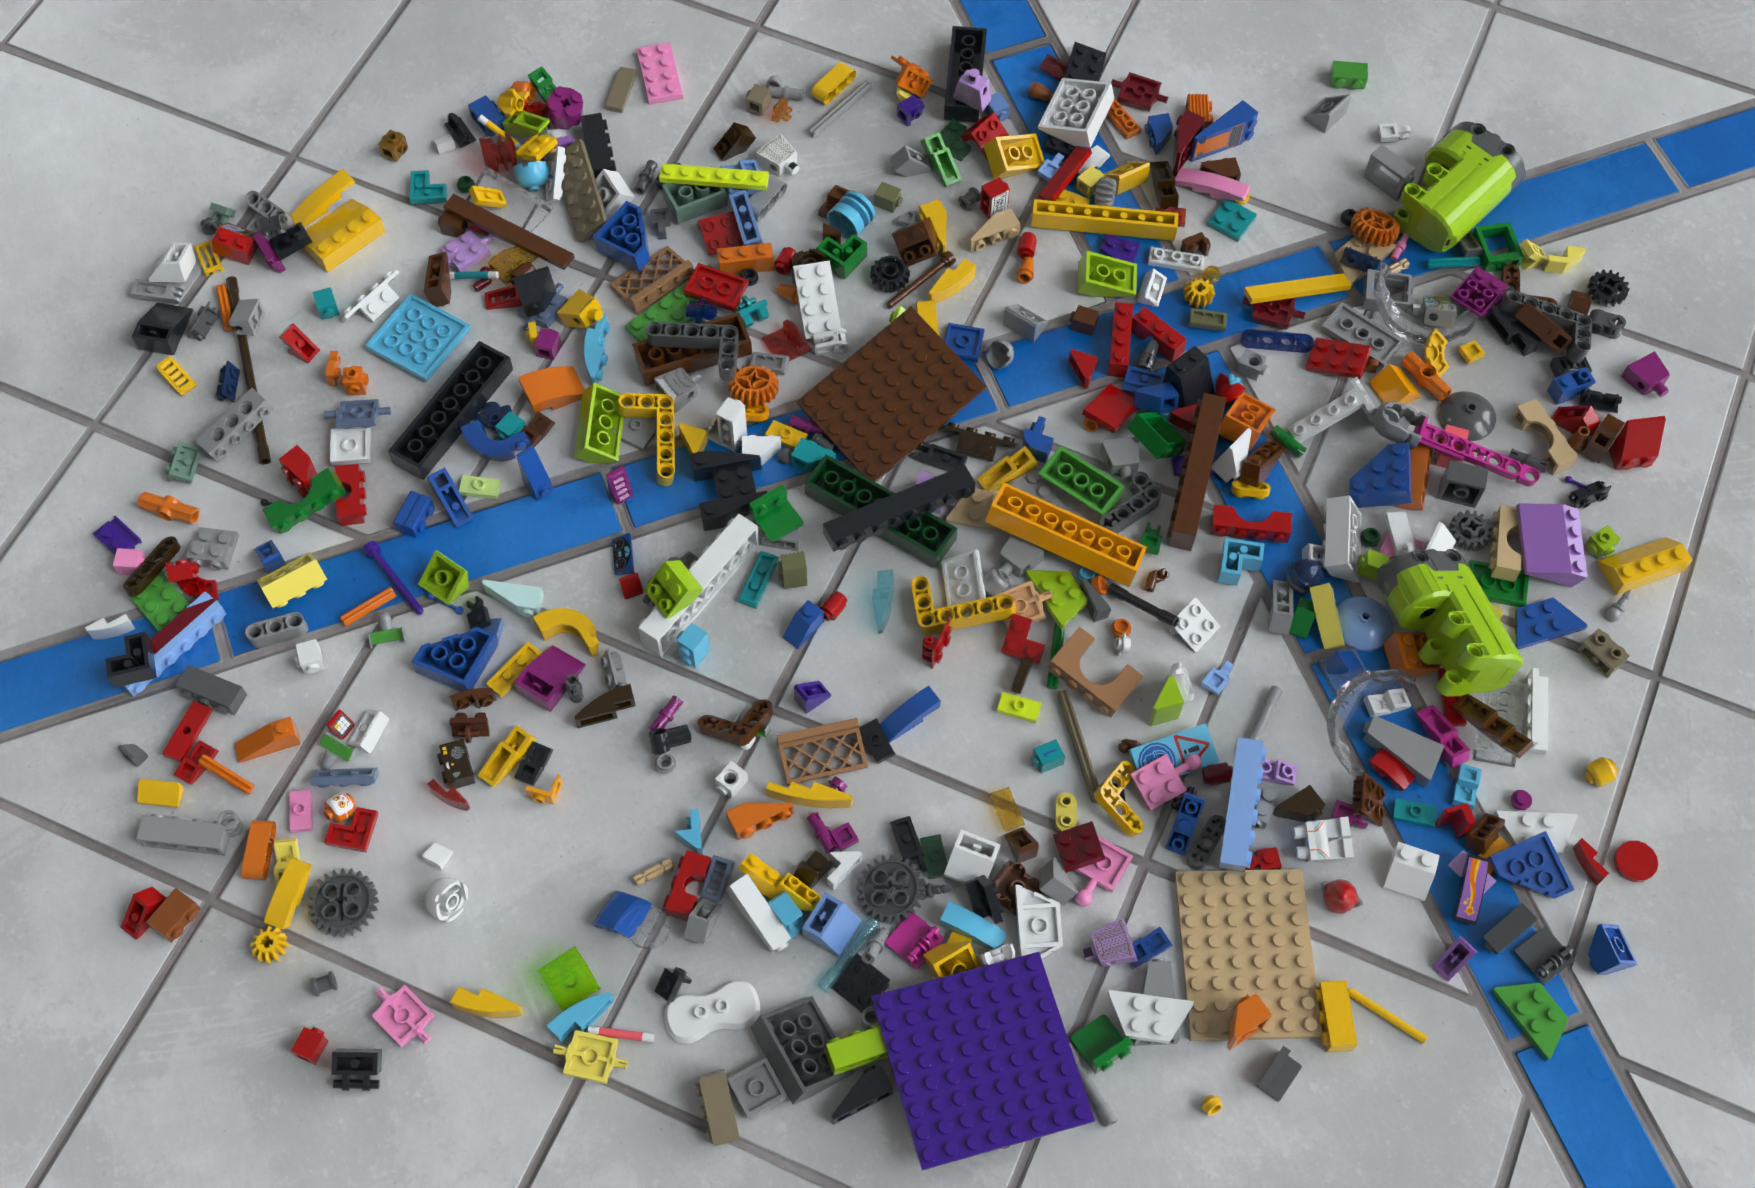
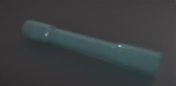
(834, 973)

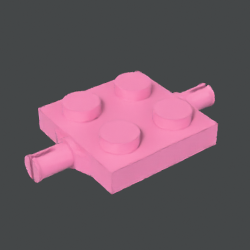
(403, 1015)

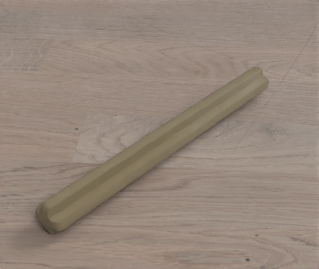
(1078, 743)

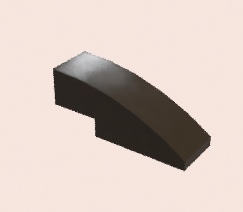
(1164, 184)
(605, 706)

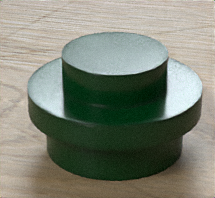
(464, 184)
(1370, 537)

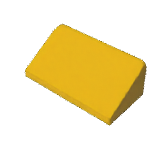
(159, 793)

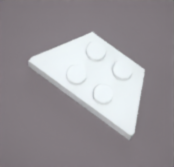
(1524, 825)
(1037, 923)
(1149, 1016)

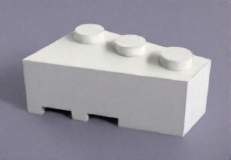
(728, 425)

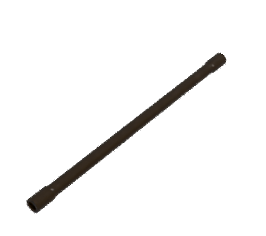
(262, 447)

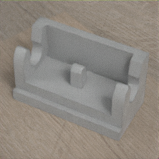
(247, 315)

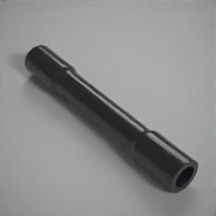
(1161, 614)

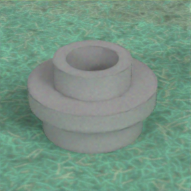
(665, 758)

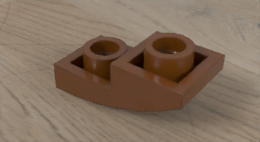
(481, 696)

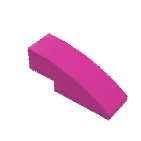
(1443, 732)

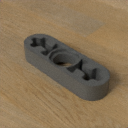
(1204, 834)

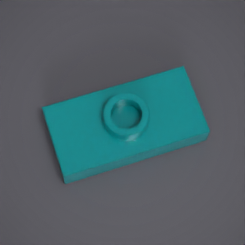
(1414, 813)

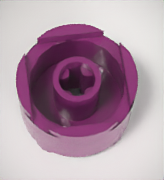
(565, 107)

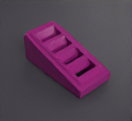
(619, 487)

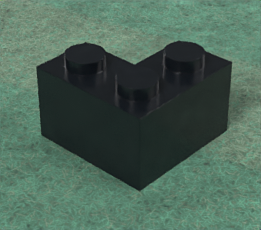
(136, 665)

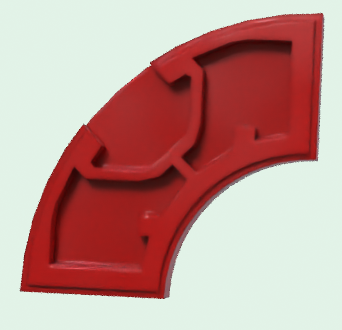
(197, 586)

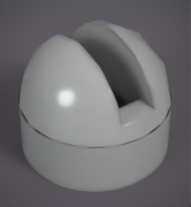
(774, 81)

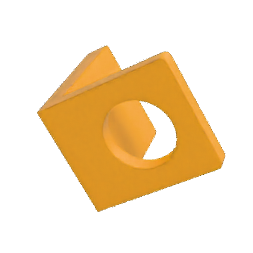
(542, 796)

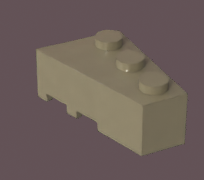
(717, 1108)

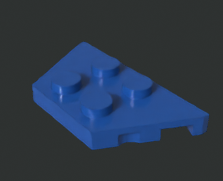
(1544, 622)

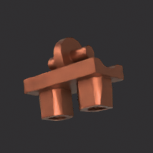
(469, 727)

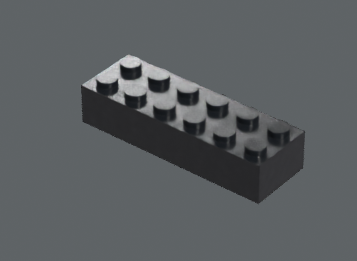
(966, 53)

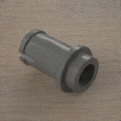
(823, 442)

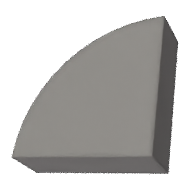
(906, 219)

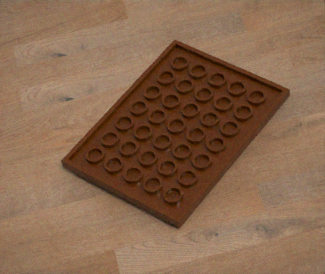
(891, 395)

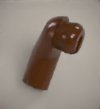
(1127, 744)

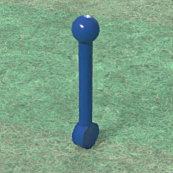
(459, 610)

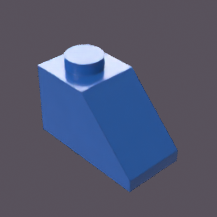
(804, 624)

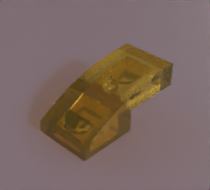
(1006, 809)

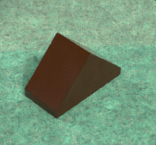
(1022, 845)

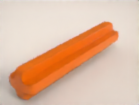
(224, 306)
(368, 606)
(226, 774)

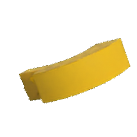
(567, 621)

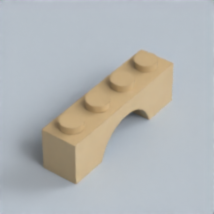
(1534, 418)
(1505, 562)

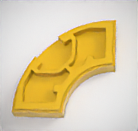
(1434, 351)

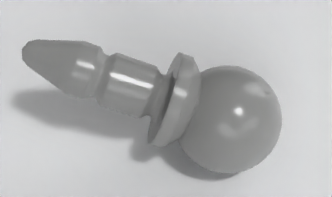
(1614, 612)

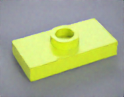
(1019, 707)

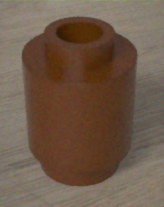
(520, 270)

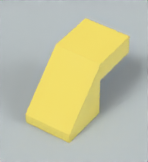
(1560, 264)
(285, 850)

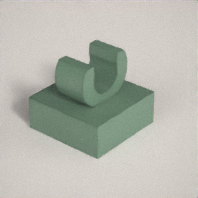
(221, 211)

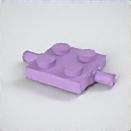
(467, 250)

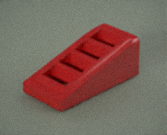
(505, 302)

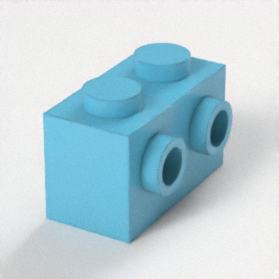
(693, 645)

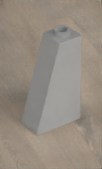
(1411, 749)
(1159, 983)

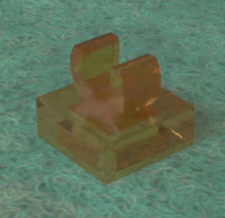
(781, 111)

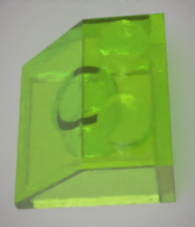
(569, 979)

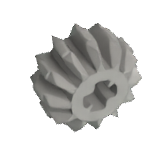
(1105, 191)

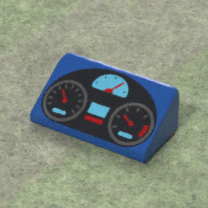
(623, 555)

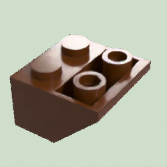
(916, 241)

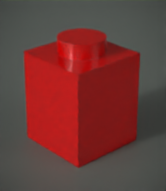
(310, 1045)

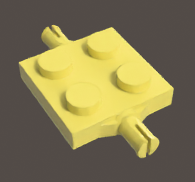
(590, 1057)

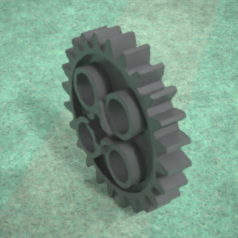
(362, 900)
(889, 908)

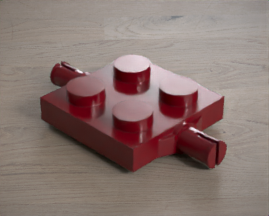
(1139, 91)
(1275, 313)

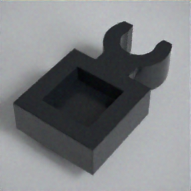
(479, 614)

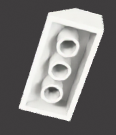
(1342, 538)

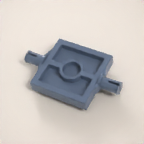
(550, 315)
(357, 413)

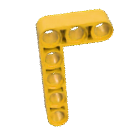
(663, 431)
(957, 611)

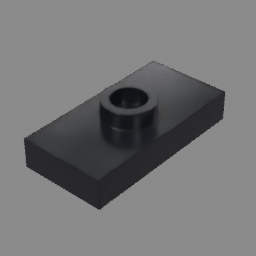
(877, 741)

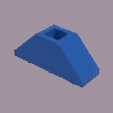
(1185, 823)

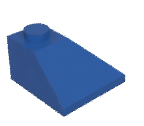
(1610, 950)

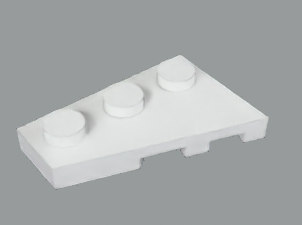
(555, 160)

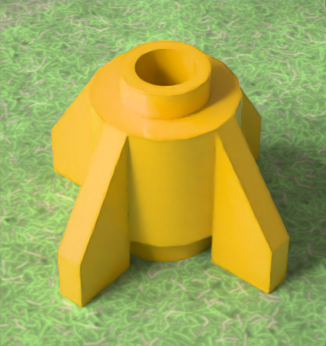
(512, 101)

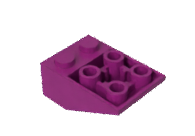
(1479, 292)
(545, 677)

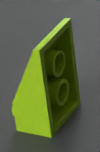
(1106, 276)

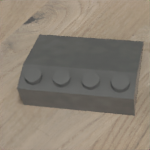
(795, 1047)

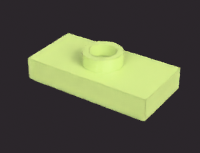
(480, 487)

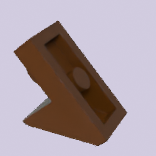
(1579, 302)

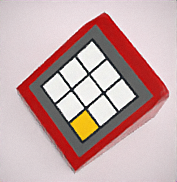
(340, 725)

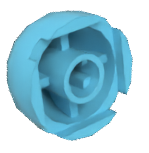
(531, 175)

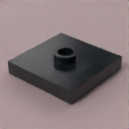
(290, 241)

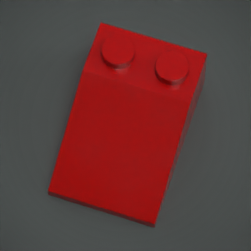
(1637, 443)

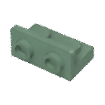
(184, 462)

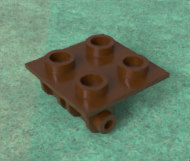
(1368, 798)

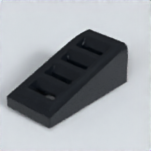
(1557, 363)

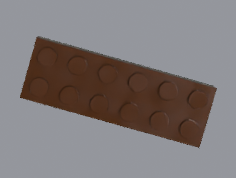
(659, 360)

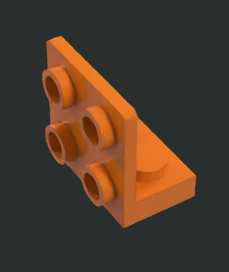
(912, 77)

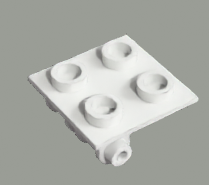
(1195, 625)

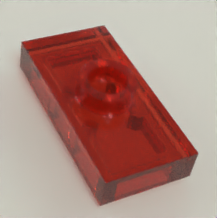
(1053, 67)

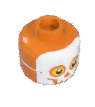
(339, 807)

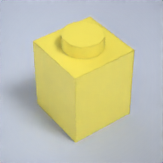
(1088, 180)

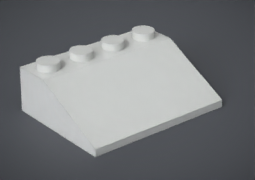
(1077, 111)

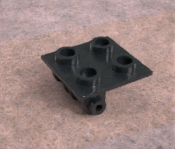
(860, 982)

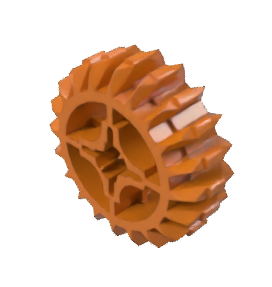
(1375, 227)
(754, 385)

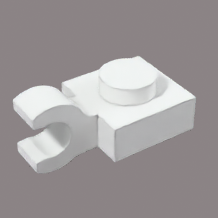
(1390, 132)

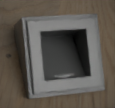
(133, 753)

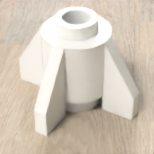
(996, 955)

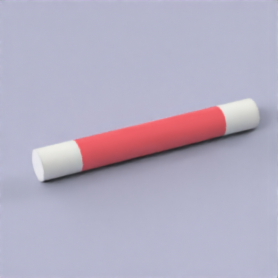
(621, 1034)

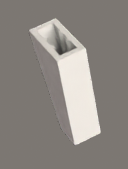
(758, 913)

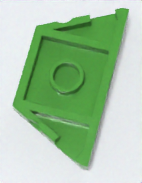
(1535, 1014)

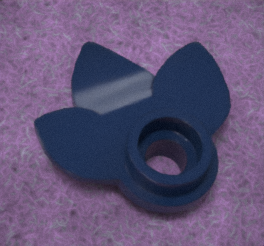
(492, 414)

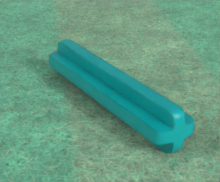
(1453, 262)

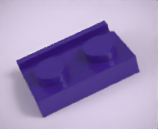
(116, 535)

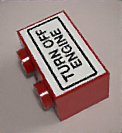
(994, 197)

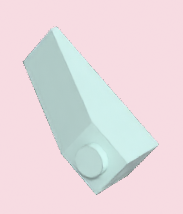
(520, 598)

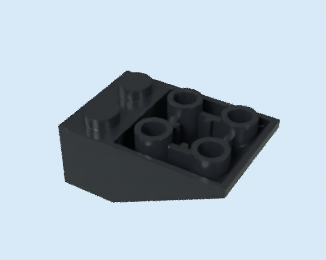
(162, 328)

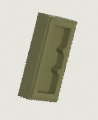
(1207, 319)

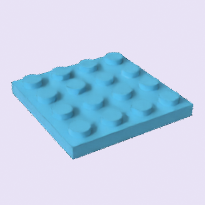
(418, 337)

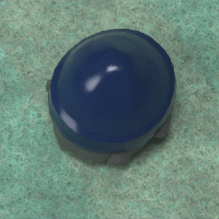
(1305, 574)

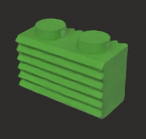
(1348, 74)

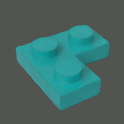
(423, 192)

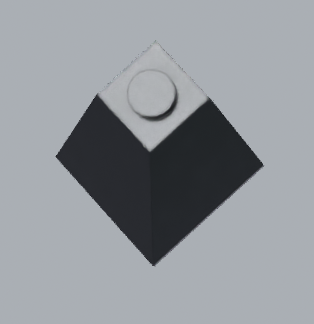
(535, 290)

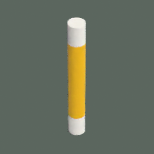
(496, 130)

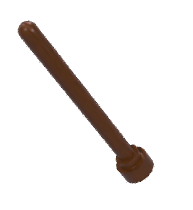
(947, 260)

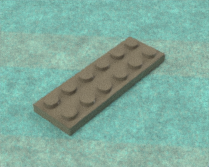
(582, 192)

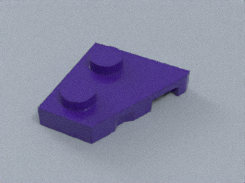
(1119, 248)

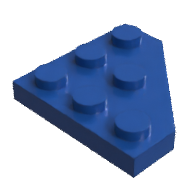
(1533, 866)

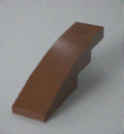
(1491, 725)

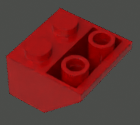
(298, 469)

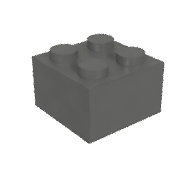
(1462, 483)

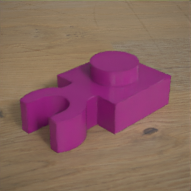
(1344, 809)

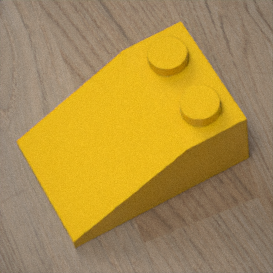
(1014, 155)

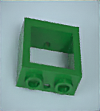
(1498, 262)
(1157, 435)

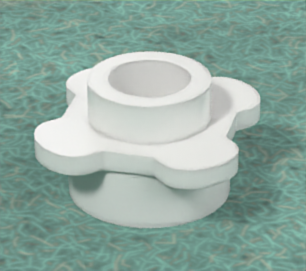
(1122, 644)

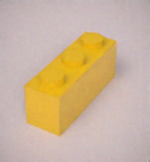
(1336, 1016)

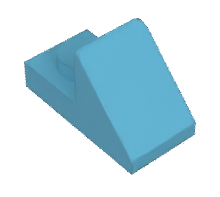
(692, 836)
(787, 913)

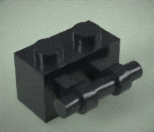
(356, 1062)

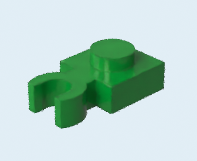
(1151, 539)

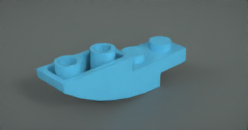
(594, 349)

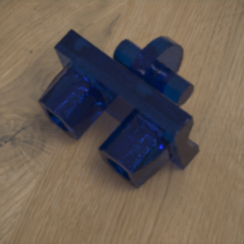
(700, 310)

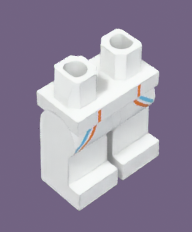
(1317, 841)

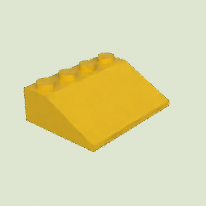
(343, 234)

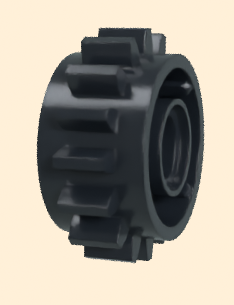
(889, 274)

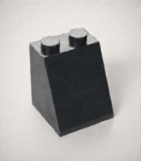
(1190, 377)

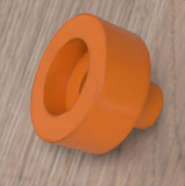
(1099, 584)

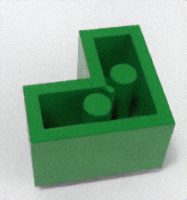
(844, 257)

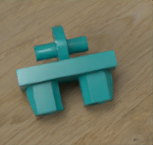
(758, 308)

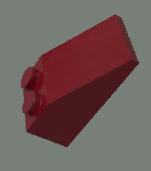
(1188, 127)

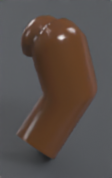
(1155, 577)

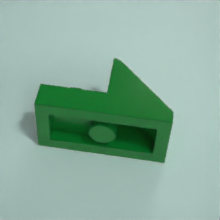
(1302, 618)

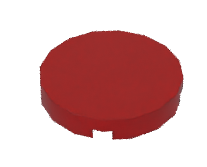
(1636, 861)

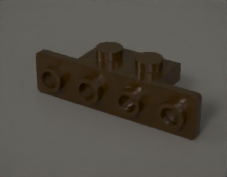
(978, 444)

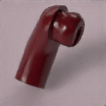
(482, 283)

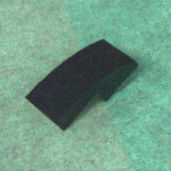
(533, 764)

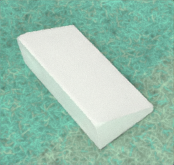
(1152, 288)
(368, 730)

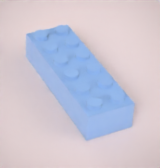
(1241, 804)

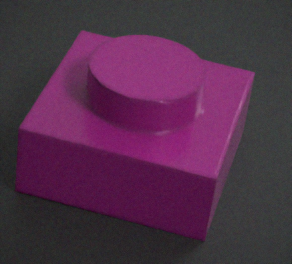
(844, 836)

